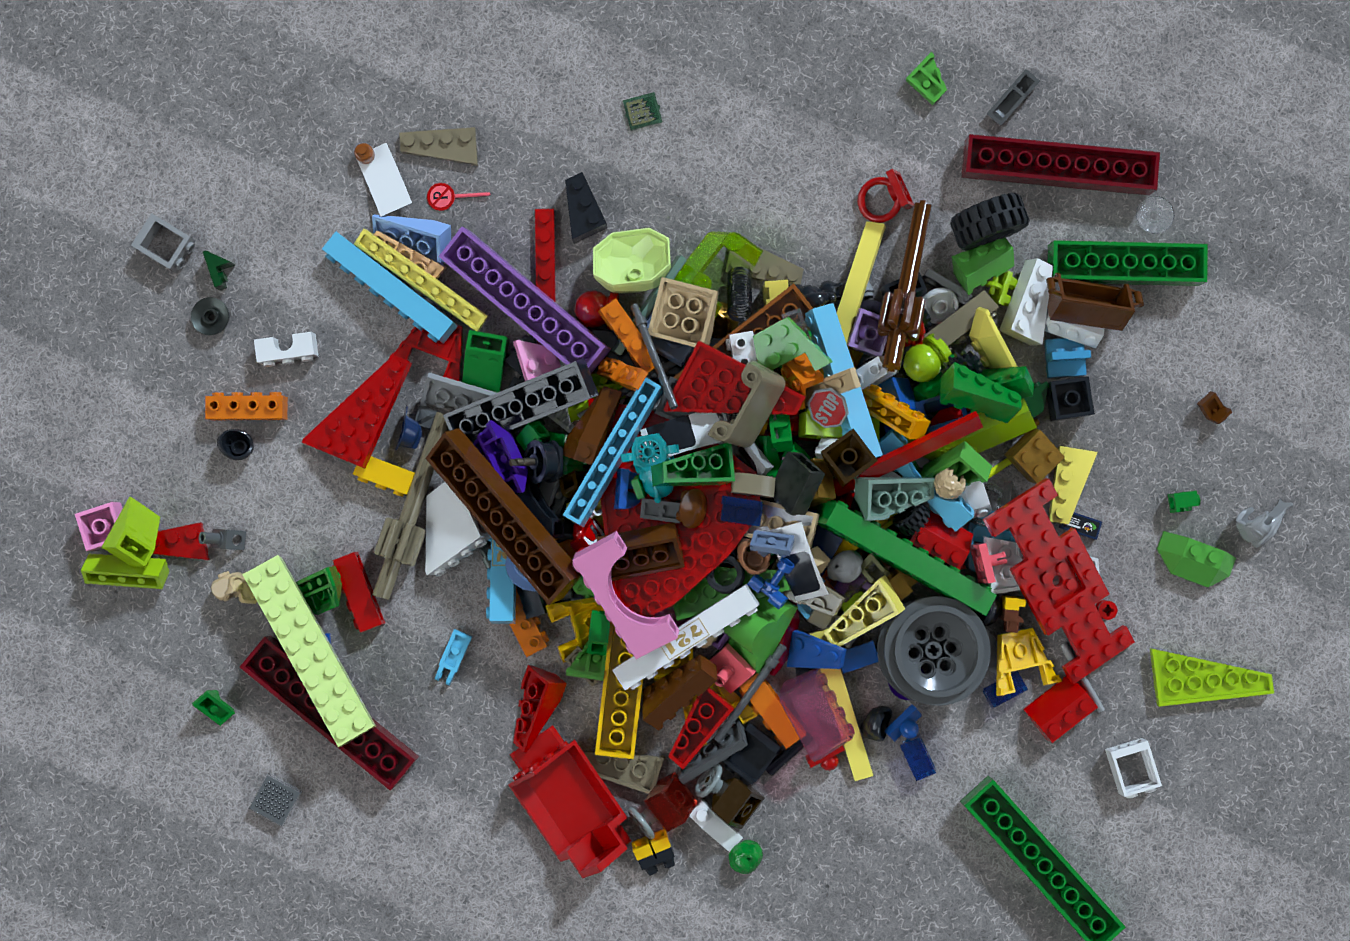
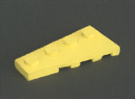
(1069, 482)

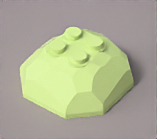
(632, 260)

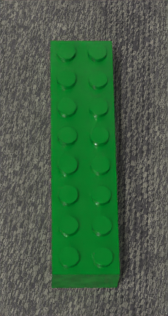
(1130, 262)

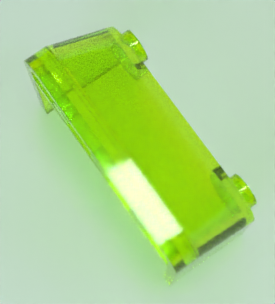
(707, 250)

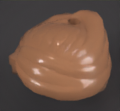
(752, 560)

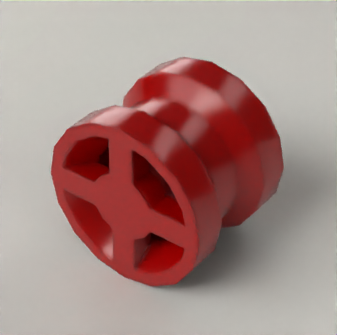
(1102, 609)

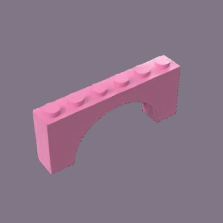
(639, 632)

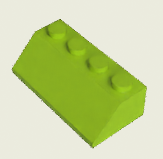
(997, 432)

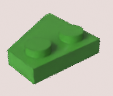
(927, 80)
(587, 665)

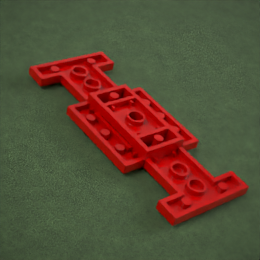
(1068, 602)

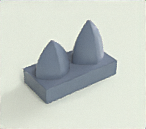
(771, 542)

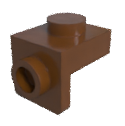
(1213, 408)

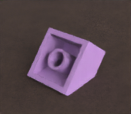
(865, 335)

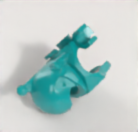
(642, 463)

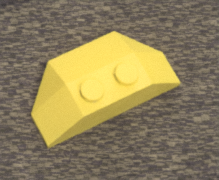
(989, 342)

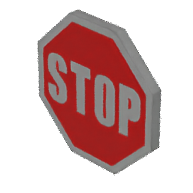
(828, 407)

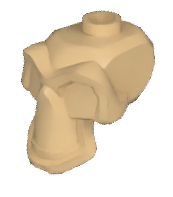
(232, 586)

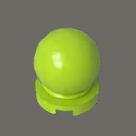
(925, 360)

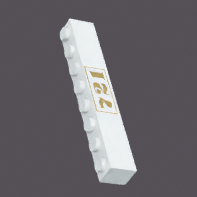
(690, 634)

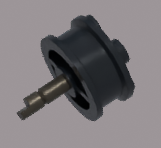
(542, 461)

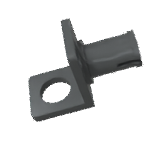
(223, 539)

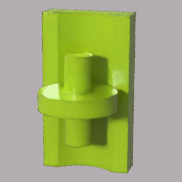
(1000, 286)

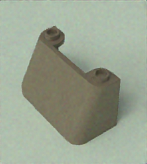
(765, 392)

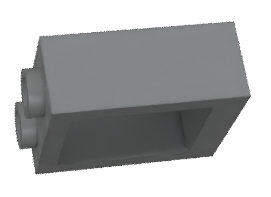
(149, 231)

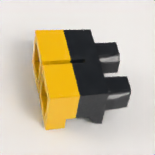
(662, 852)

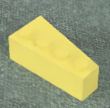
(870, 610)

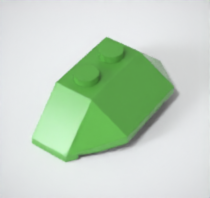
(1194, 559)

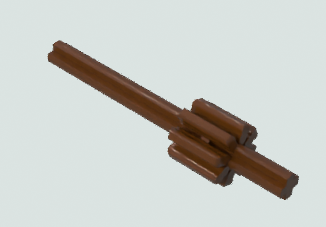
(902, 311)

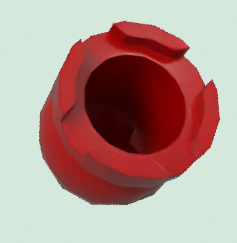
(589, 304)

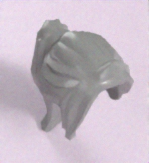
(1262, 527)

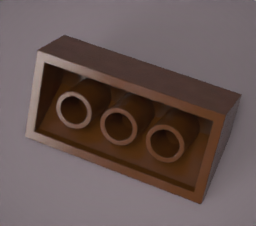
(648, 551)

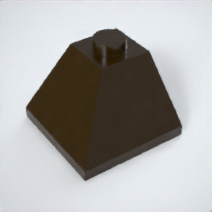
(848, 457)

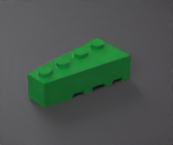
(703, 467)

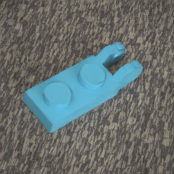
(453, 654)

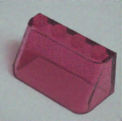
(815, 714)

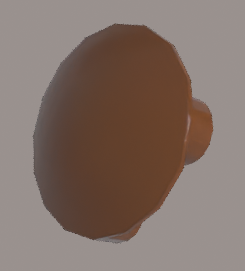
(692, 508)

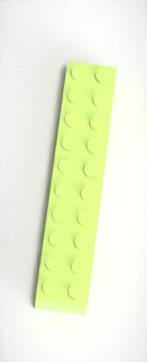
(309, 651)

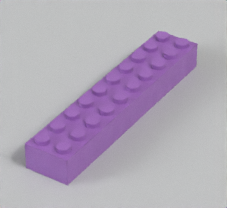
(522, 300)

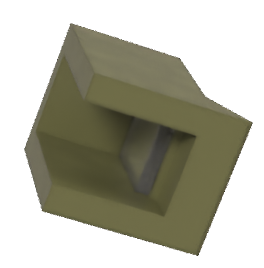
(873, 569)

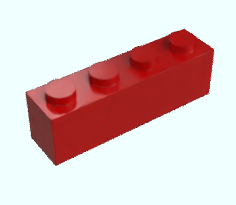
(358, 592)

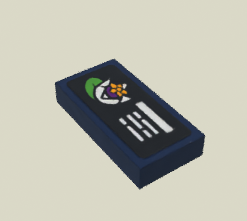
(1084, 525)

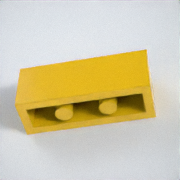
(385, 476)

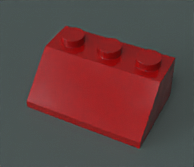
(943, 541)
(1060, 709)

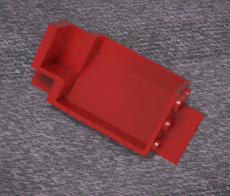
(569, 803)

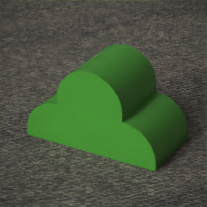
(761, 632)

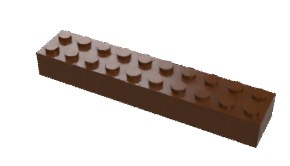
(503, 516)

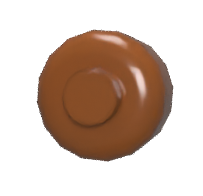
(364, 153)

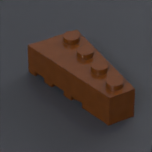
(677, 690)

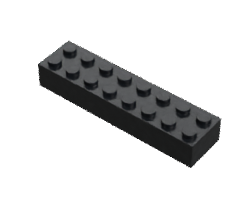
(526, 400)

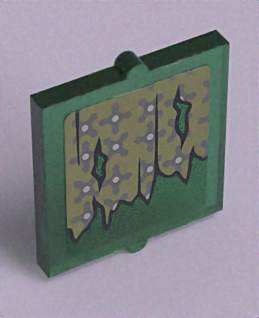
(642, 111)

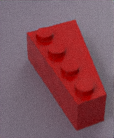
(703, 720)

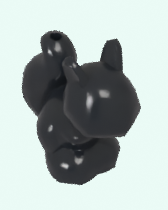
(821, 296)

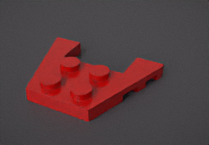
(449, 351)

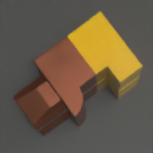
(1010, 612)

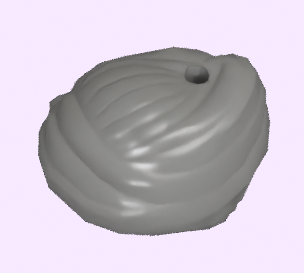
(845, 566)

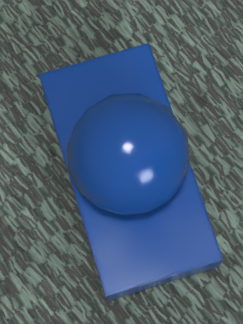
(905, 724)

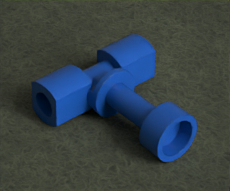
(770, 586)

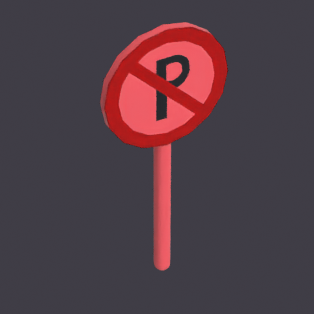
(442, 196)

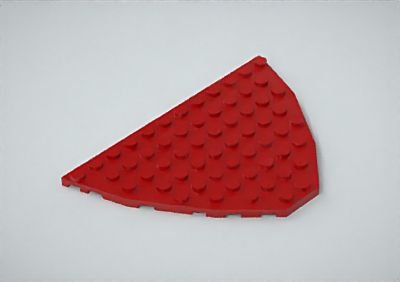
(701, 546)

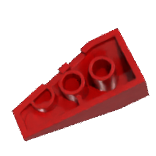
(541, 697)

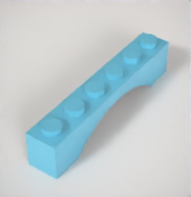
(954, 512)

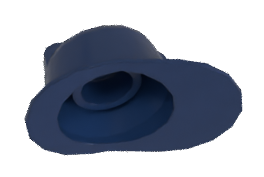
(410, 433)

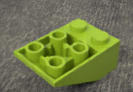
(133, 534)

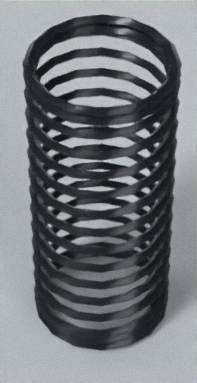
(730, 290)

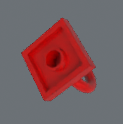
(897, 191)

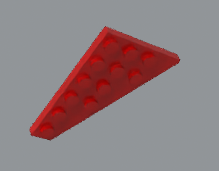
(715, 385)
(358, 421)

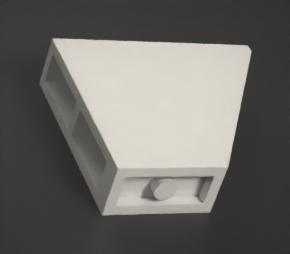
(450, 531)

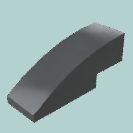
(1013, 97)

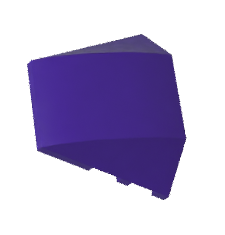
(498, 449)

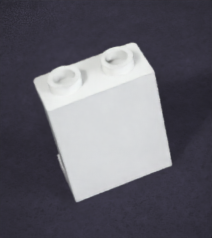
(874, 373)

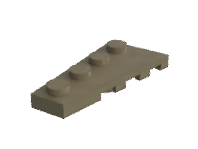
(444, 144)
(767, 269)
(827, 604)
(634, 773)

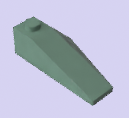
(885, 496)

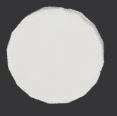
(940, 304)

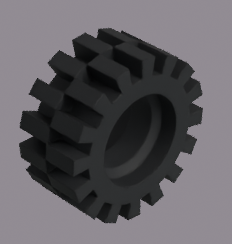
(912, 519)

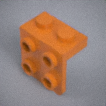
(800, 375)

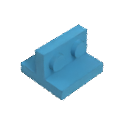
(1065, 358)

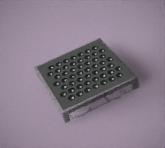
(275, 799)

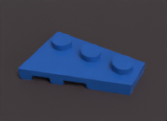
(813, 652)

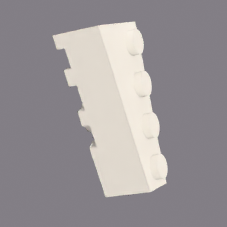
(1029, 304)

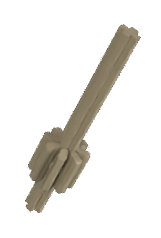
(401, 539)

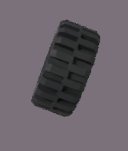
(989, 221)

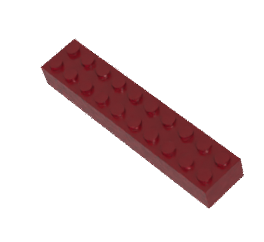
(1060, 164)
(374, 751)

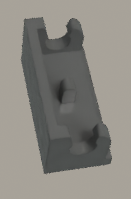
(662, 511)

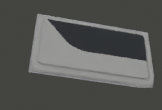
(755, 459)

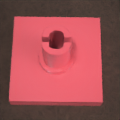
(984, 562)
(731, 668)

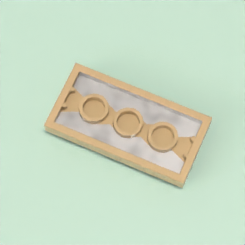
(775, 516)

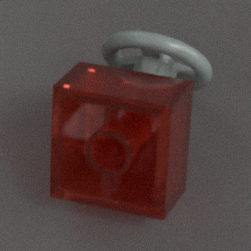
(667, 804)

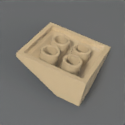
(683, 313)

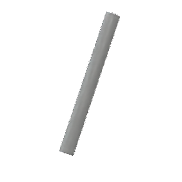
(1084, 681)

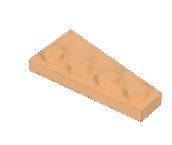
(427, 264)

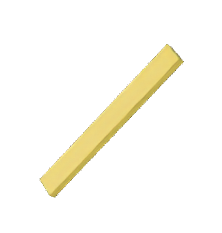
(859, 276)
(421, 280)
(854, 748)

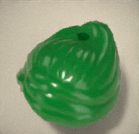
(745, 856)

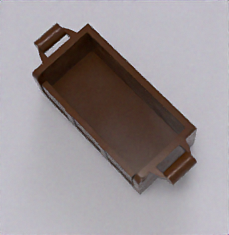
(1091, 303)

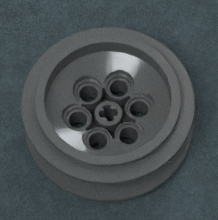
(964, 664)

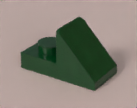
(215, 265)

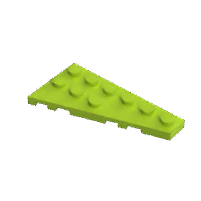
(1193, 680)

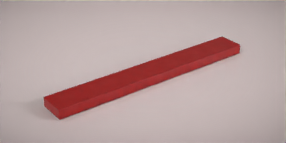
(917, 449)

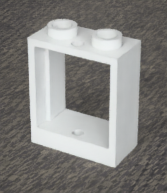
(1126, 749)

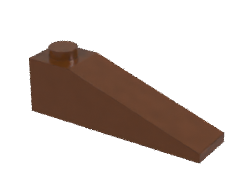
(593, 427)

